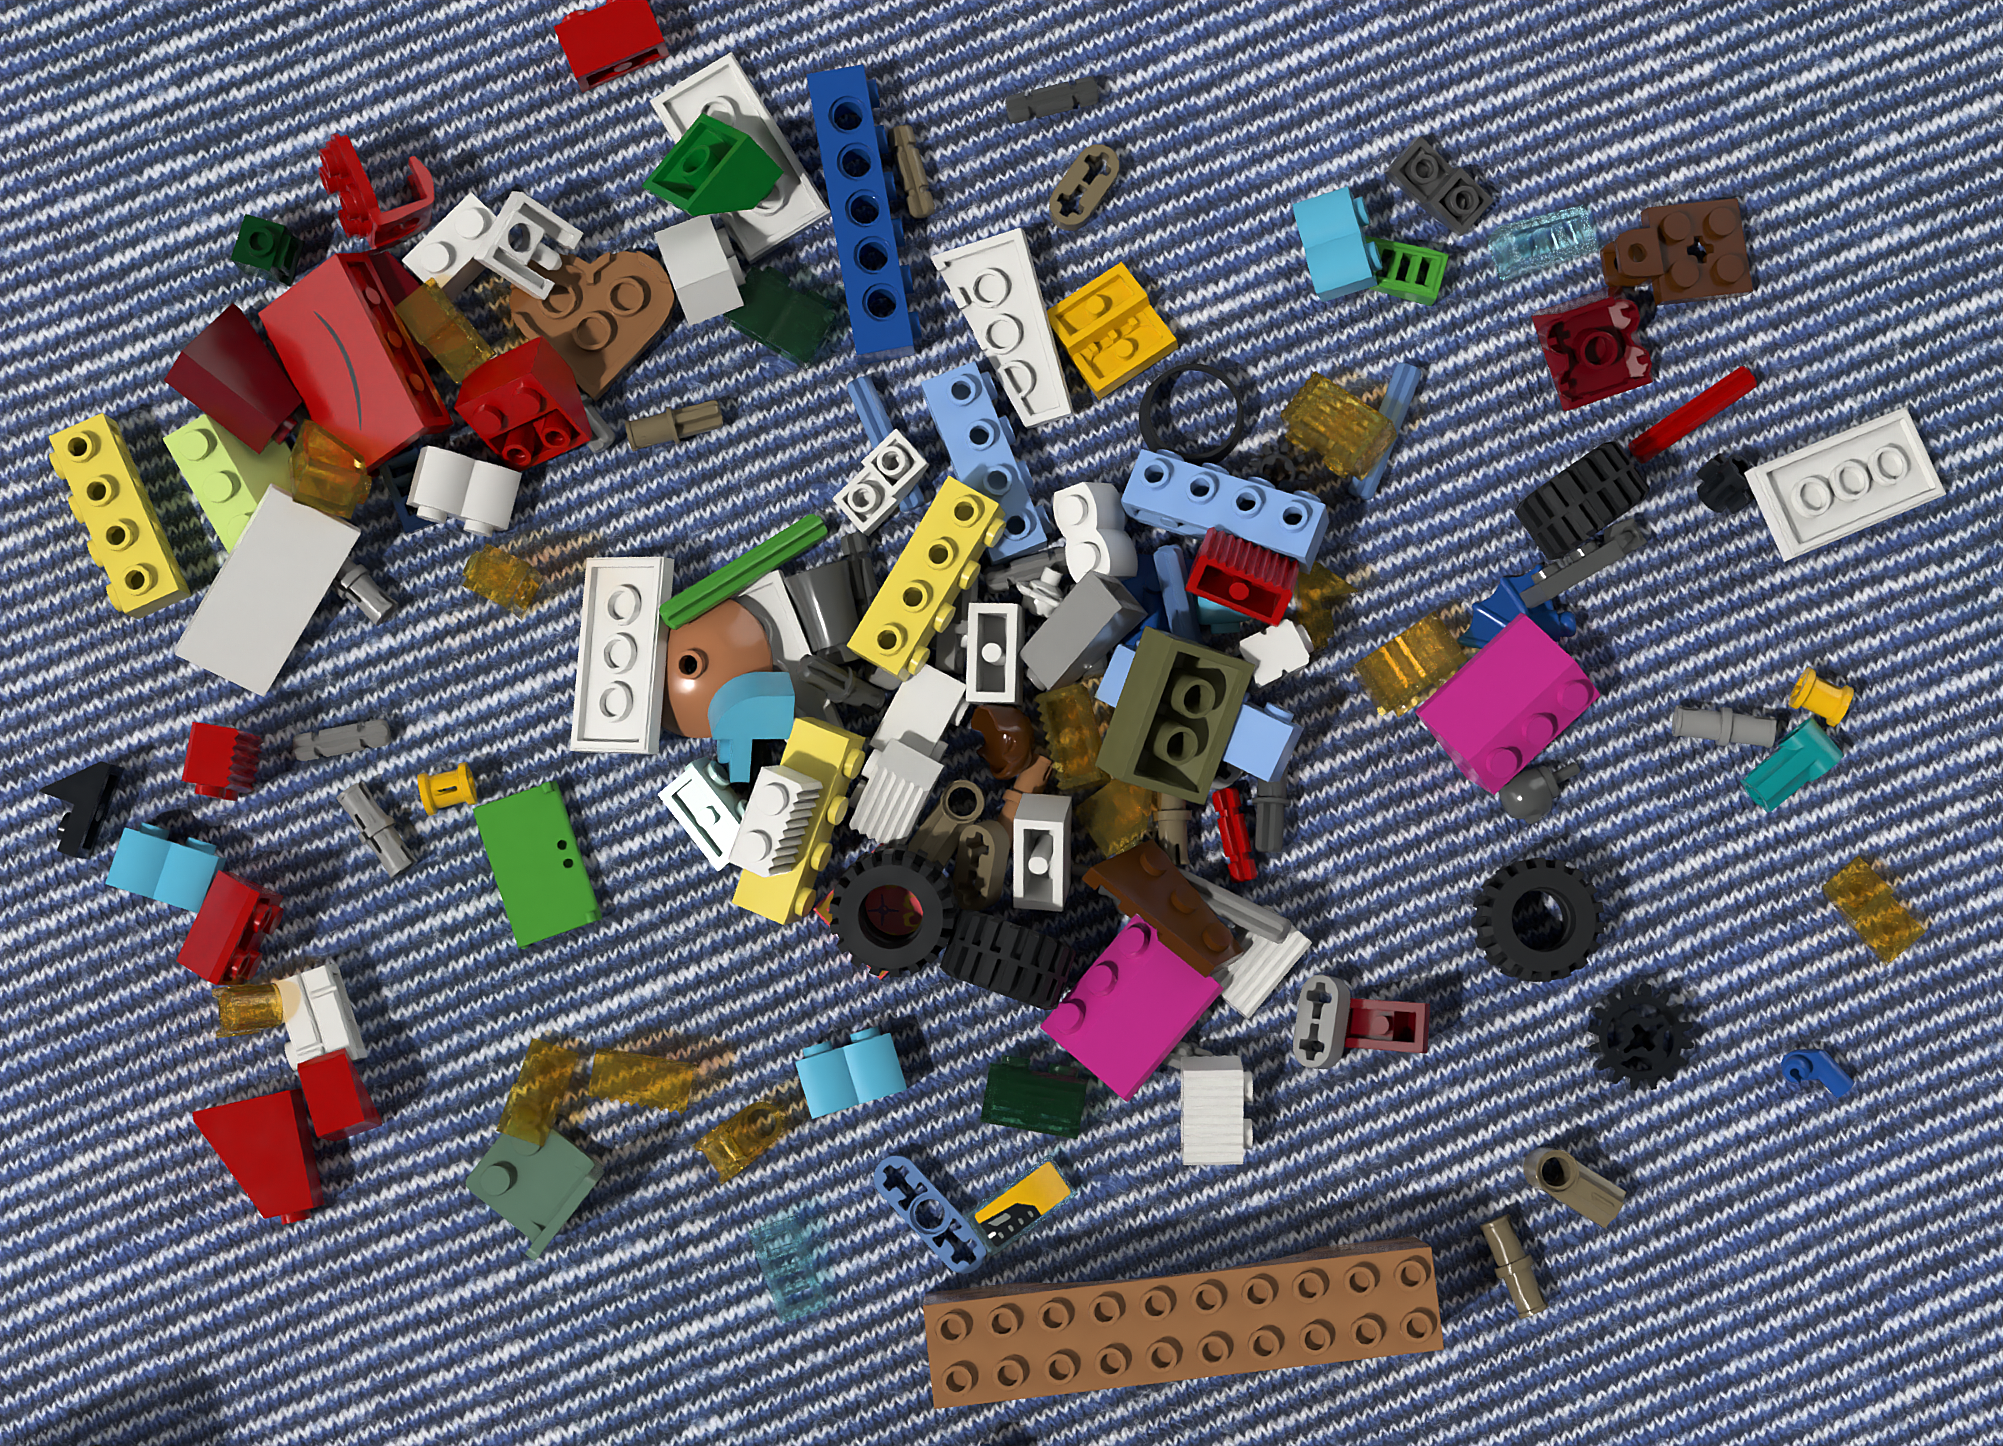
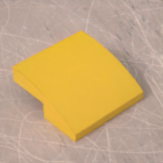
(1110, 330)

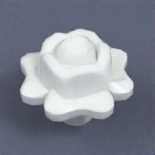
(1042, 594)

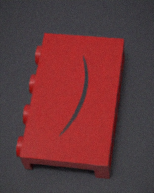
(354, 360)

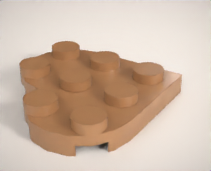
(598, 313)

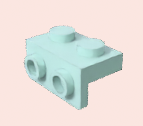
(706, 808)

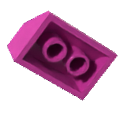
(1507, 704)
(1130, 1009)

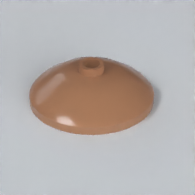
(725, 645)

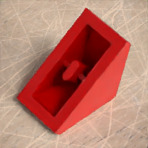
(337, 1097)

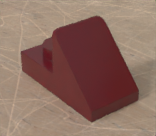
(1388, 1025)

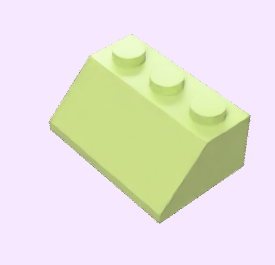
(227, 473)

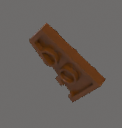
(1162, 896)

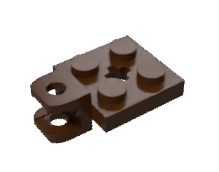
(1660, 253)

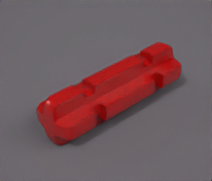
(1234, 835)

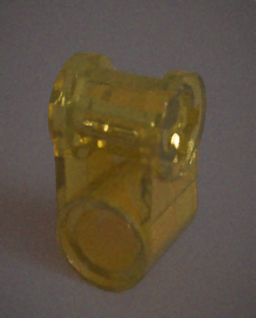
(248, 1009)
(736, 1143)

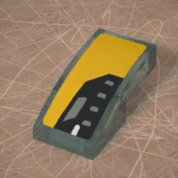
(1020, 1205)

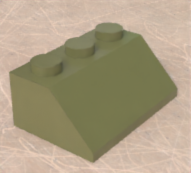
(1174, 715)

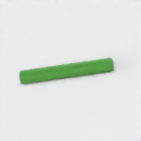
(743, 571)

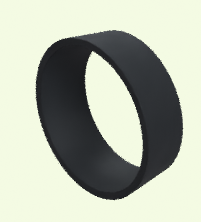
(1155, 443)

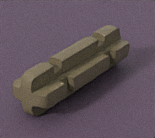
(911, 171)

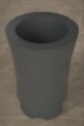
(826, 610)

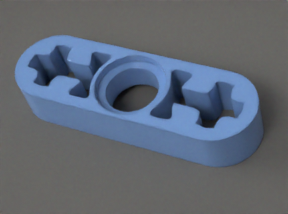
(896, 1194)

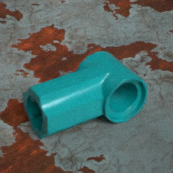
(1802, 757)

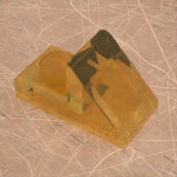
(444, 331)
(1309, 593)

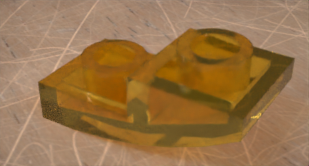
(1872, 911)
(538, 1092)

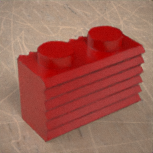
(1243, 577)
(221, 761)

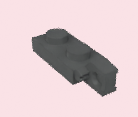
(1587, 560)

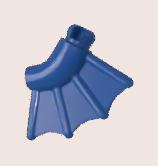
(1505, 604)

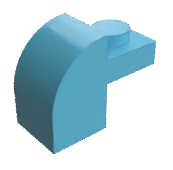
(748, 709)

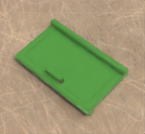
(530, 868)

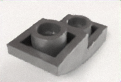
(1437, 187)

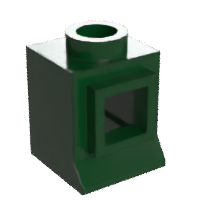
(267, 250)

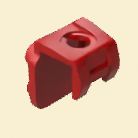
(360, 210)

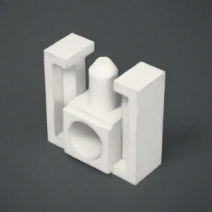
(535, 223)

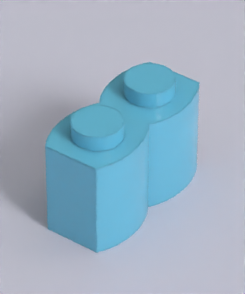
(1336, 243)
(164, 869)
(850, 1073)

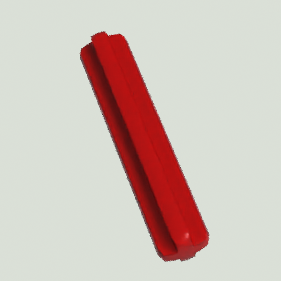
(1692, 414)

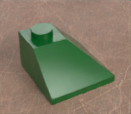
(714, 171)

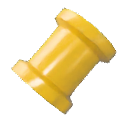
(1821, 697)
(434, 799)

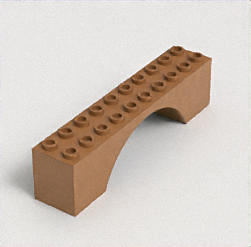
(1182, 1326)

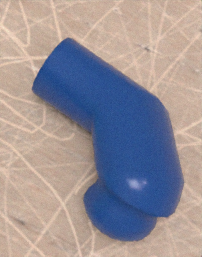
(1816, 1065)

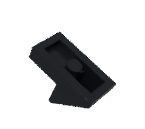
(92, 796)

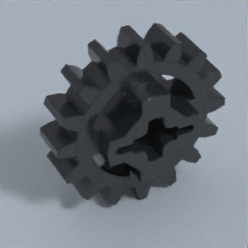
(1652, 1053)

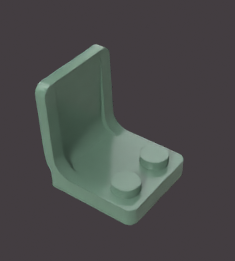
(535, 1184)

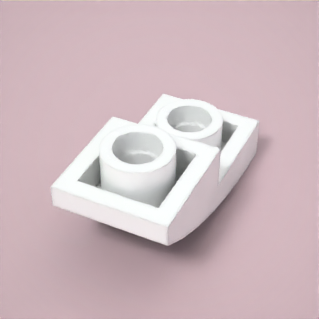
(883, 483)

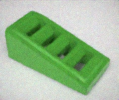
(1417, 256)

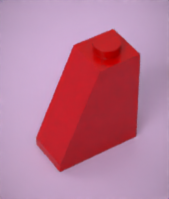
(267, 1152)

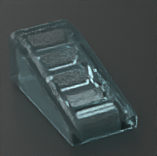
(1513, 252)
(776, 1228)

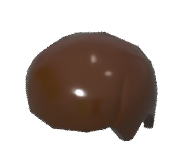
(1007, 738)

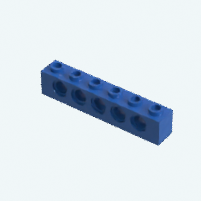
(831, 96)

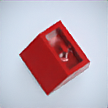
(525, 405)
(231, 930)

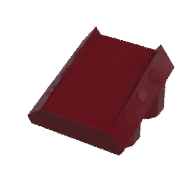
(1593, 347)

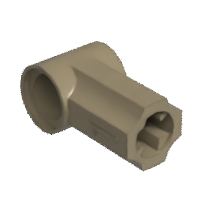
(943, 828)
(1575, 1186)

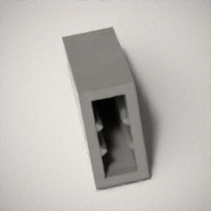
(1080, 631)

